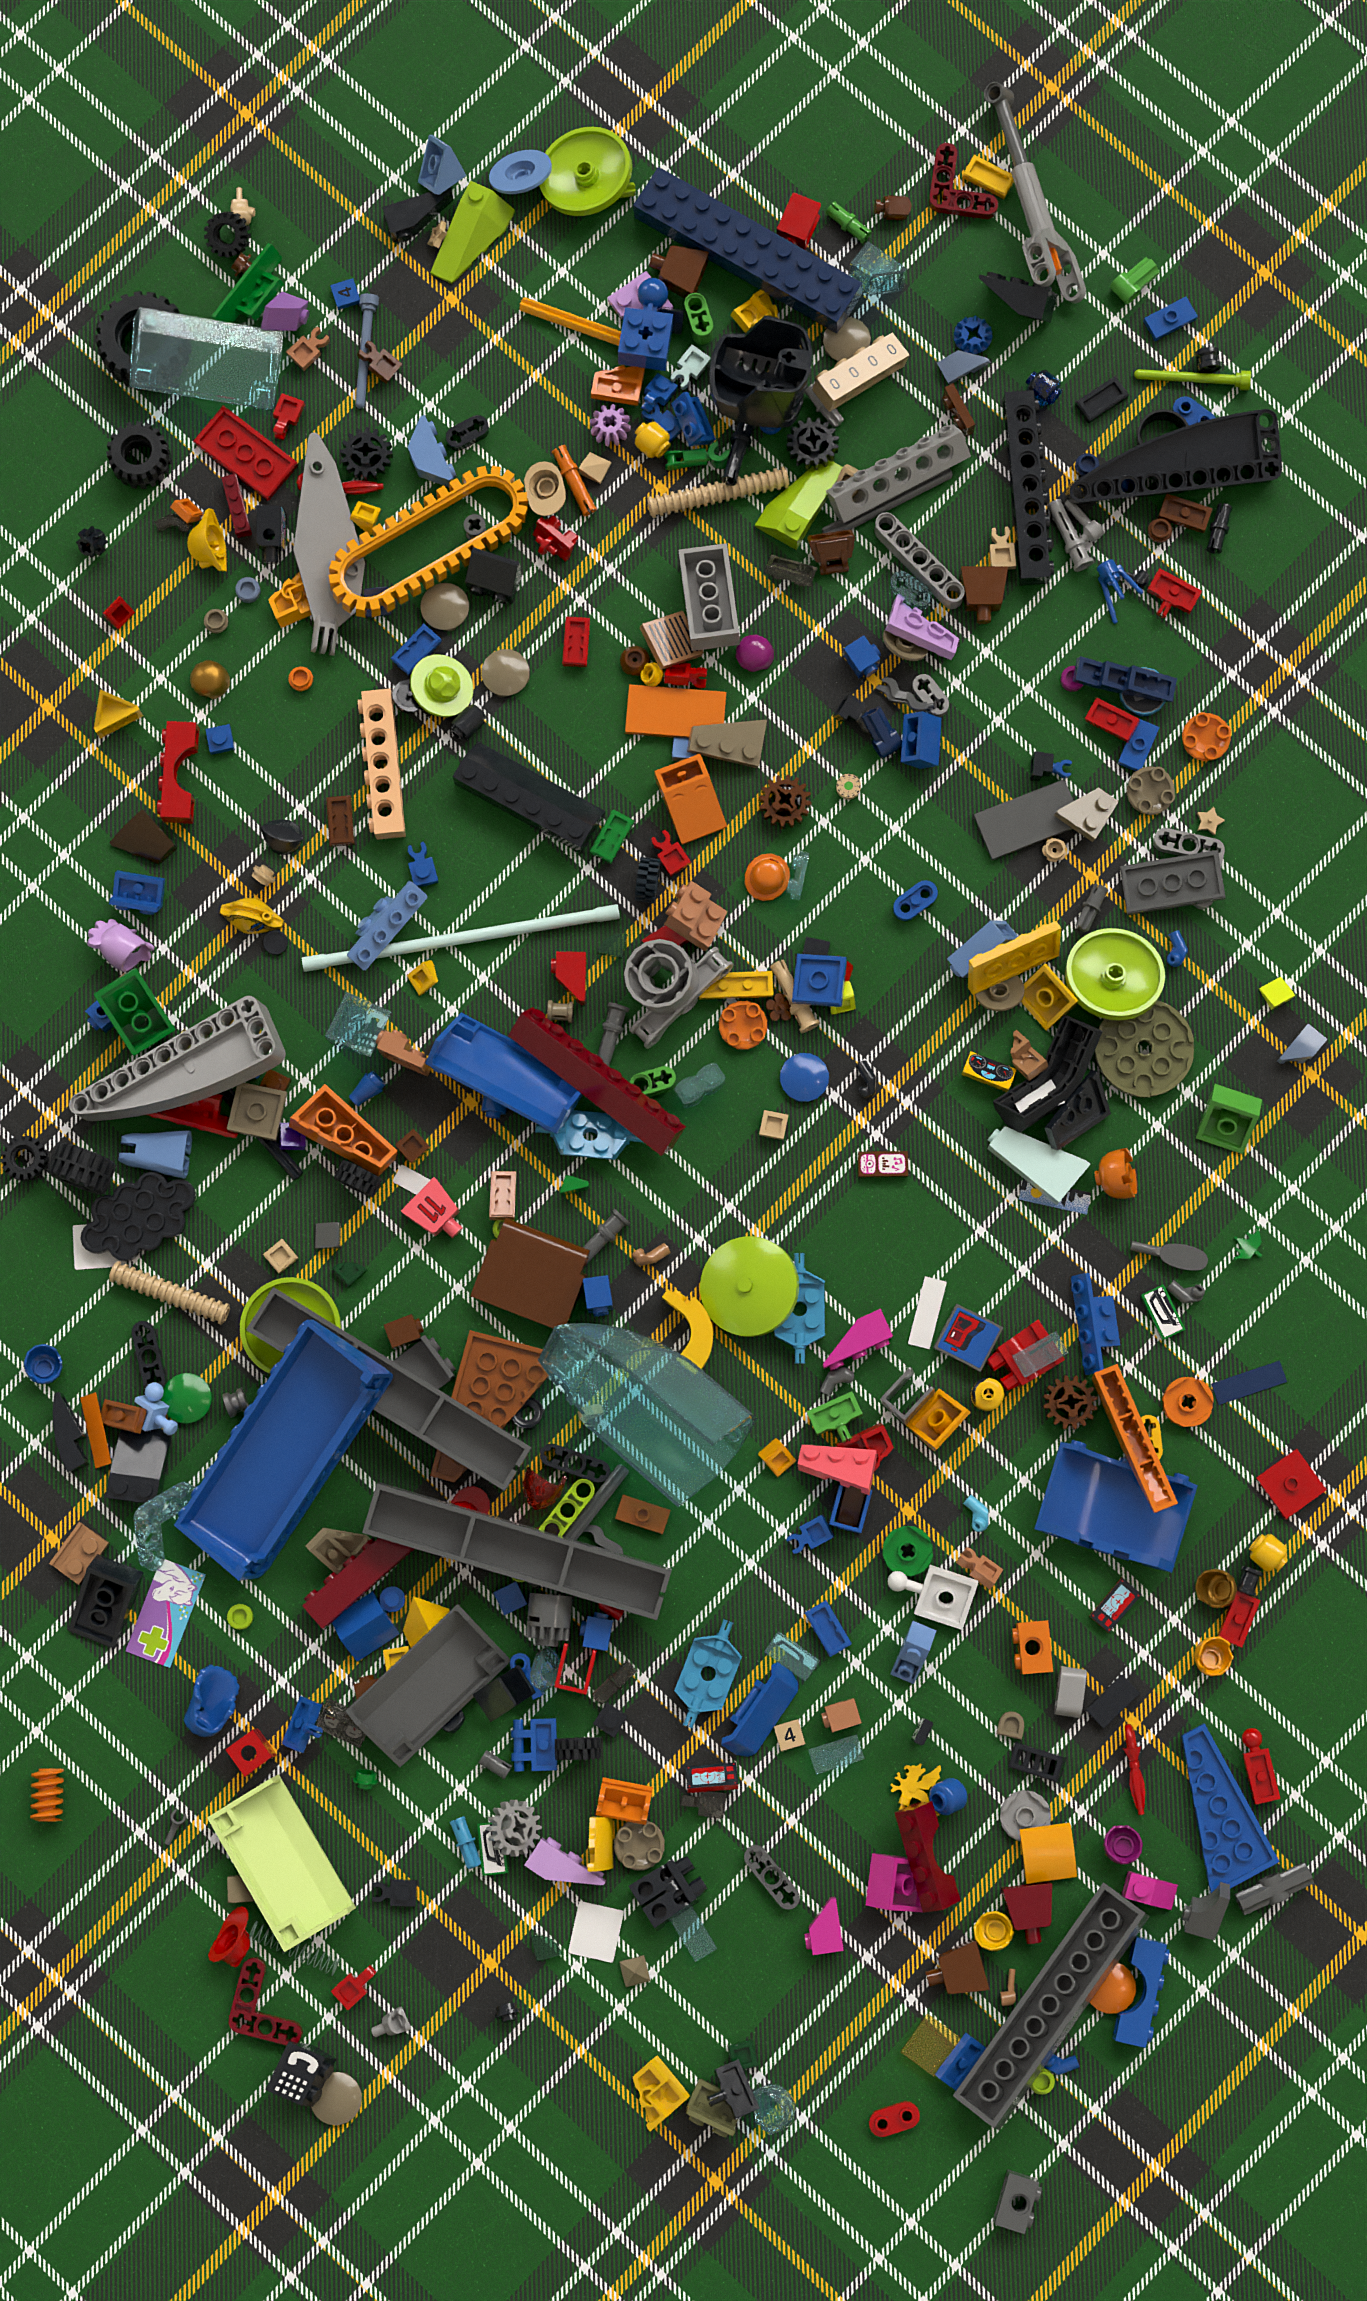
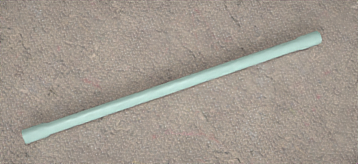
(596, 915)

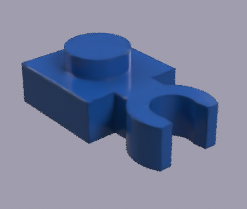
(665, 420)
(423, 869)
(813, 1532)

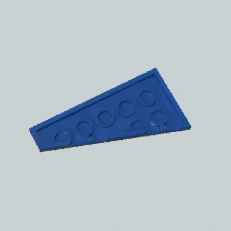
(1227, 1827)

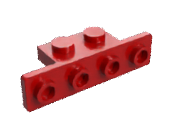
(201, 1115)

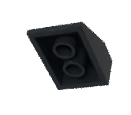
(139, 1466)
(105, 1600)

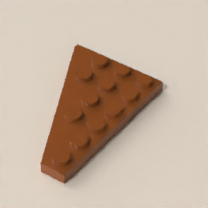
(494, 1383)

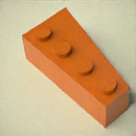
(339, 1128)

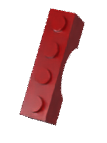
(180, 742)

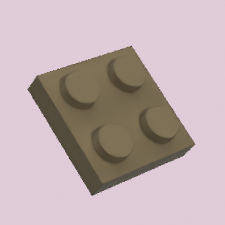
(257, 1111)

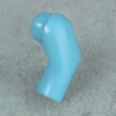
(980, 1513)

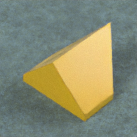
(113, 714)
(421, 1619)

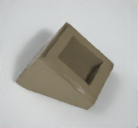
(237, 1890)

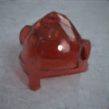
(539, 1491)

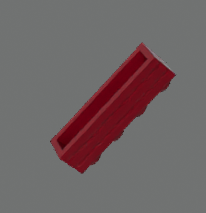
(236, 505)

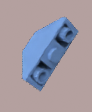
(429, 455)

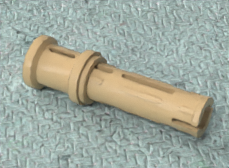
(801, 1011)

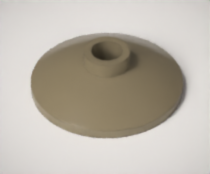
(903, 647)
(1010, 992)

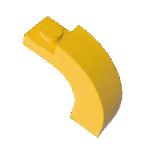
(701, 1337)

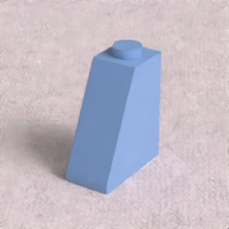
(984, 940)

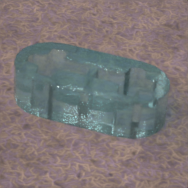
(914, 586)

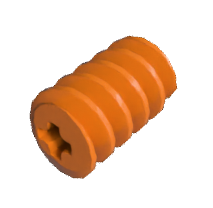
(47, 1794)

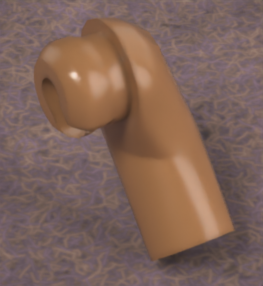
(652, 1256)

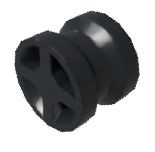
(1208, 360)

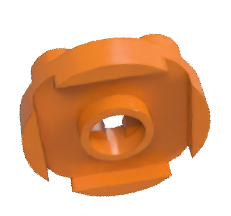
(1201, 1405)

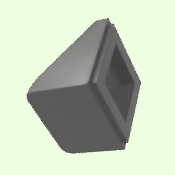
(328, 1235)

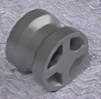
(235, 1402)

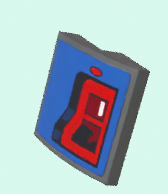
(968, 1337)

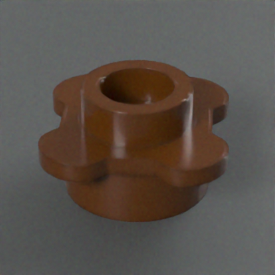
(241, 264)

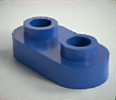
(1195, 413)
(914, 900)

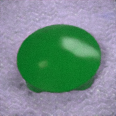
(187, 1398)

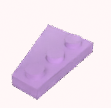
(915, 628)

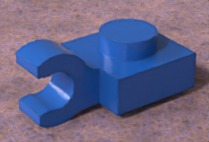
(658, 391)

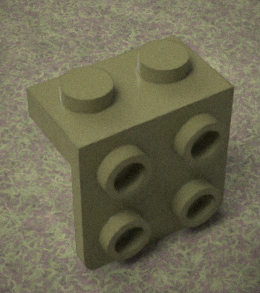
(717, 2116)

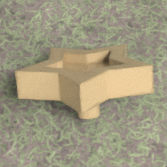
(438, 234)
(1209, 821)

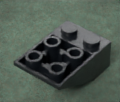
(1029, 301)

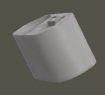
(1070, 1692)

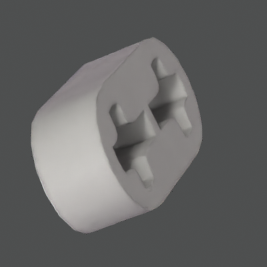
(934, 691)

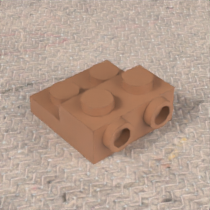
(695, 915)
(397, 1048)

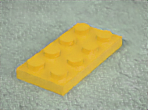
(1014, 957)

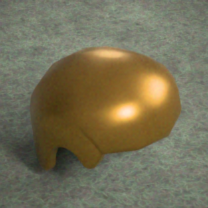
(210, 679)
(1216, 1588)

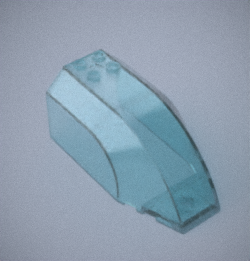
(648, 1405)

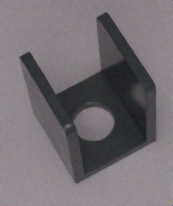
(504, 1693)

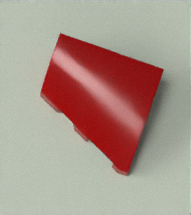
(873, 1439)

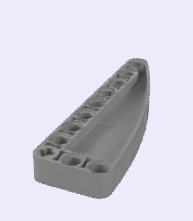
(205, 1069)

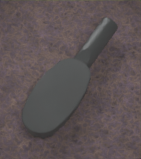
(1175, 1255)

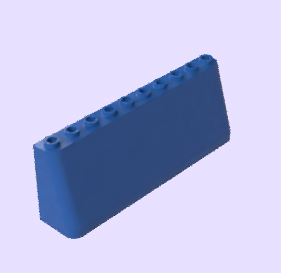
(282, 1451)

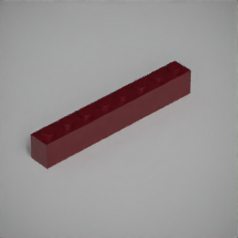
(597, 1080)

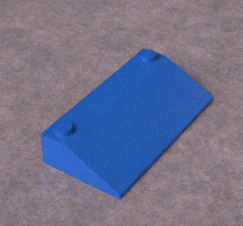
(503, 1072)

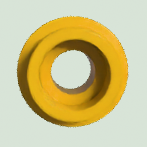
(651, 674)

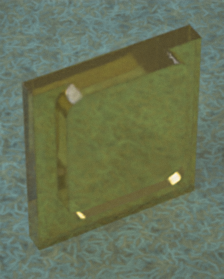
(930, 2044)

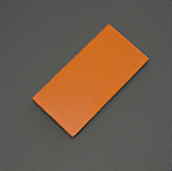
(672, 710)

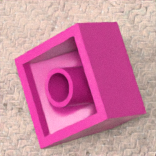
(892, 1884)

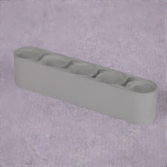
(914, 550)

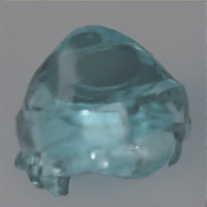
(775, 2109)

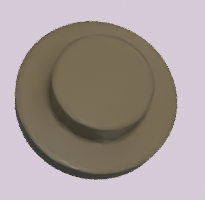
(216, 621)

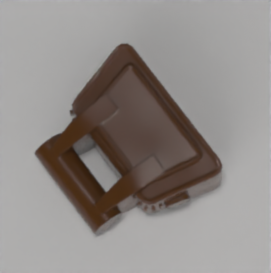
(832, 547)

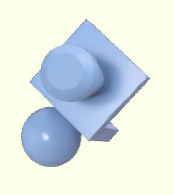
(155, 1409)

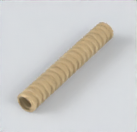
(718, 492)

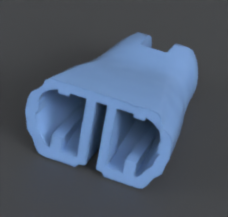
(159, 1152)

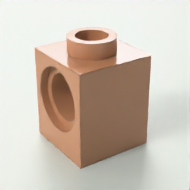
(841, 1715)

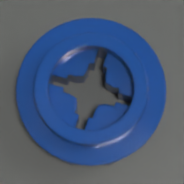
(974, 345)

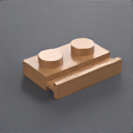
(78, 1552)

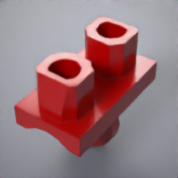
(553, 540)

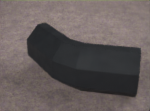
(1067, 1064)

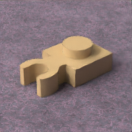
(1002, 552)

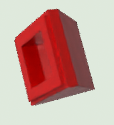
(118, 613)

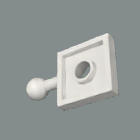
(936, 1582)

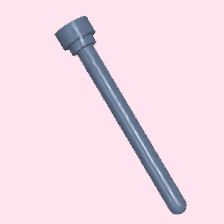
(368, 305)

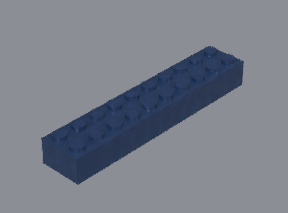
(748, 250)

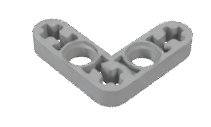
(1181, 852)

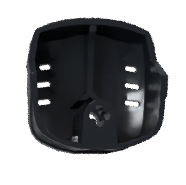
(755, 395)

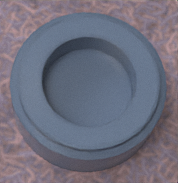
(248, 590)

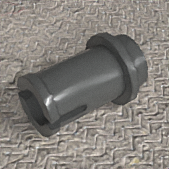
(495, 1764)

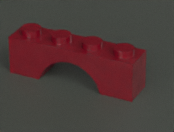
(917, 1829)

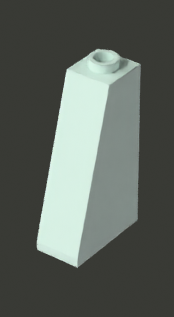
(1044, 1168)

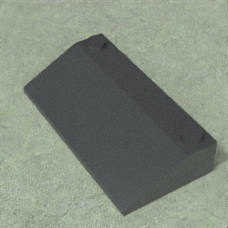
(428, 1686)

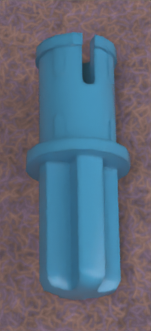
(465, 1842)

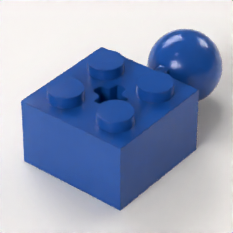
(647, 325)

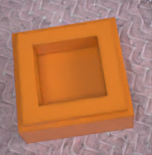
(187, 510)

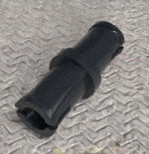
(1219, 528)

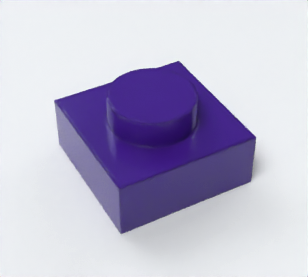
(291, 1139)

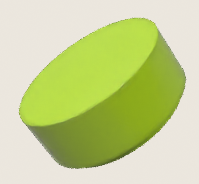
(240, 1616)

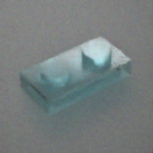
(836, 1754)

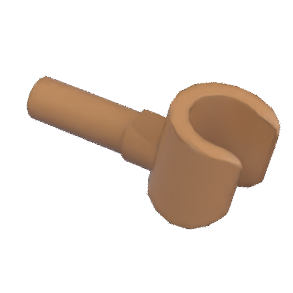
(1008, 1997)

